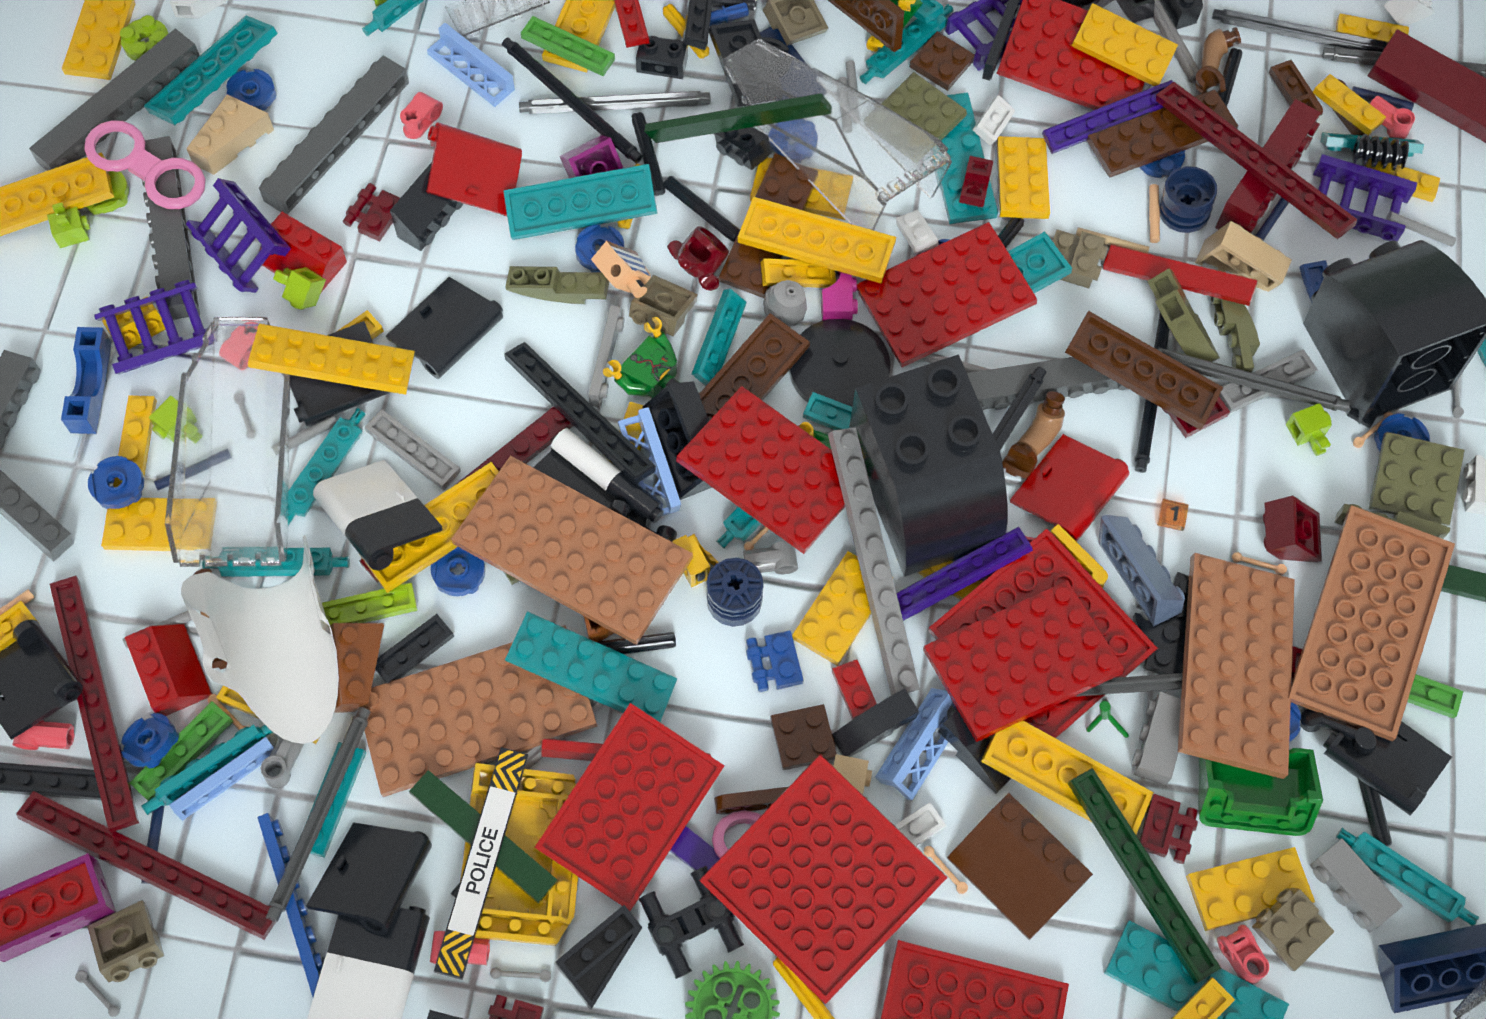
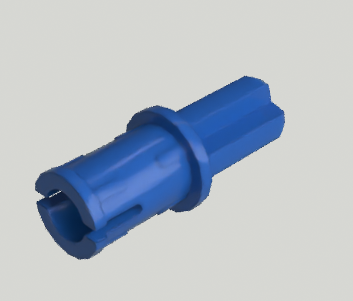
(729, 13)

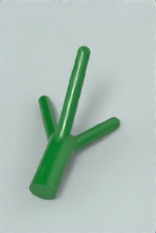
(1105, 714)

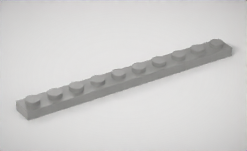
(873, 561)

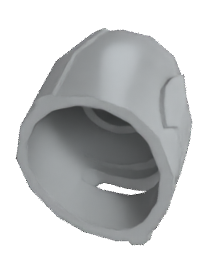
(786, 302)

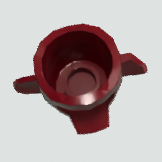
(700, 256)

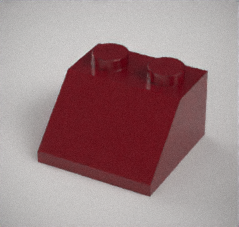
(1292, 530)

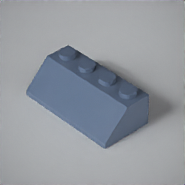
(1140, 569)

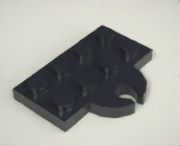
(733, 36)
(1167, 636)

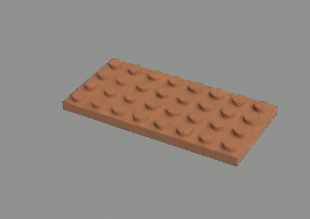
(573, 549)
(1371, 623)
(1237, 666)
(464, 716)

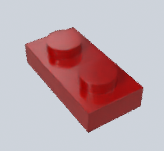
(854, 688)

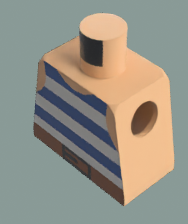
(622, 268)

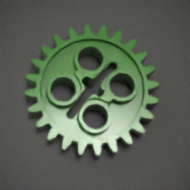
(708, 1000)

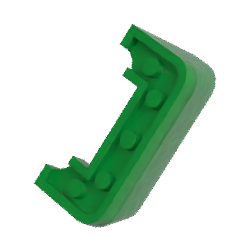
(1260, 802)

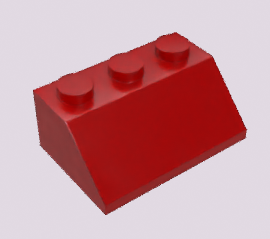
(307, 250)
(168, 667)

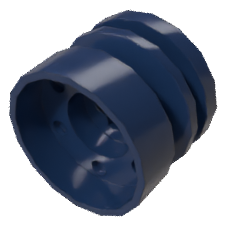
(1188, 199)
(731, 605)

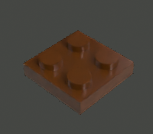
(942, 61)
(803, 736)

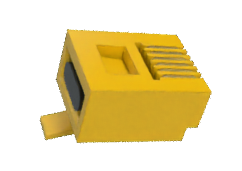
(699, 566)

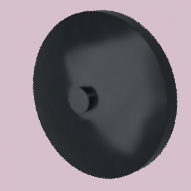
(839, 360)

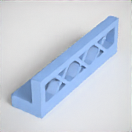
(477, 60)
(657, 456)
(914, 740)
(222, 779)

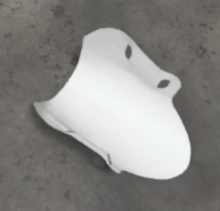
(273, 648)

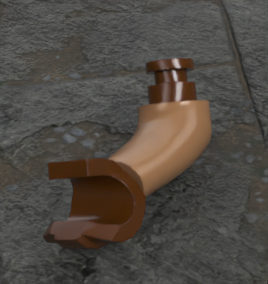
(1213, 50)
(1042, 431)

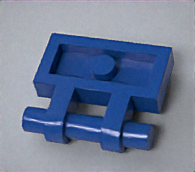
(783, 660)

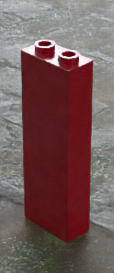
(1433, 82)

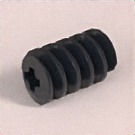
(1380, 150)

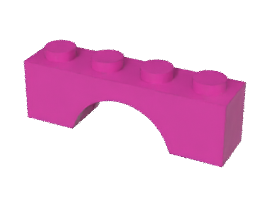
(838, 299)

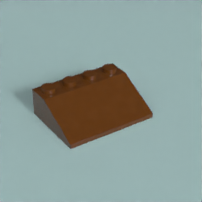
(1019, 866)

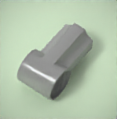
(778, 558)
(282, 756)

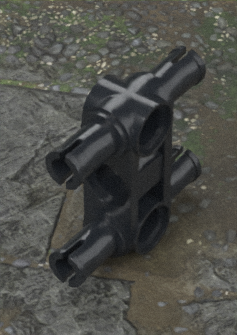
(688, 924)

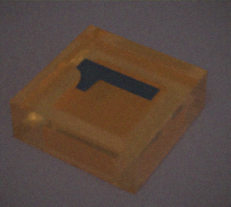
(1172, 514)

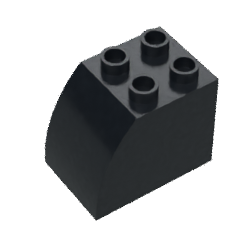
(1396, 325)
(931, 464)

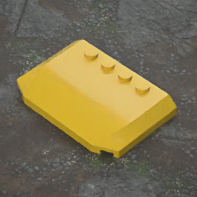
(508, 909)

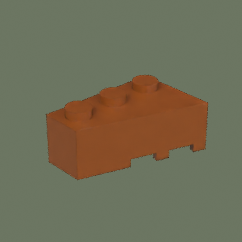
(356, 659)

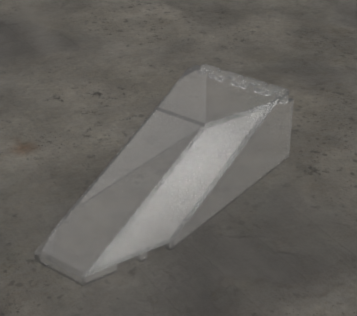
(854, 154)
(229, 455)

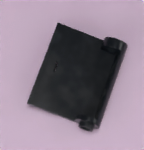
(446, 326)
(323, 398)
(33, 680)
(1395, 769)
(371, 875)

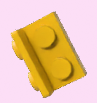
(130, 330)

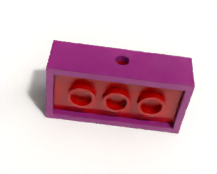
(52, 906)

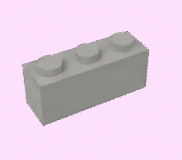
(1160, 740)
(1355, 886)

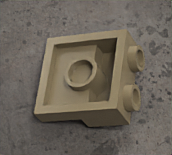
(795, 19)
(1082, 254)
(663, 301)
(1292, 927)
(125, 942)

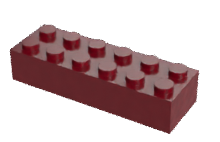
(1286, 143)

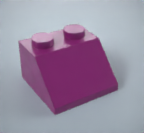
(592, 158)

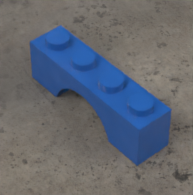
(92, 356)

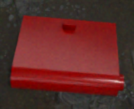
(472, 168)
(1074, 489)

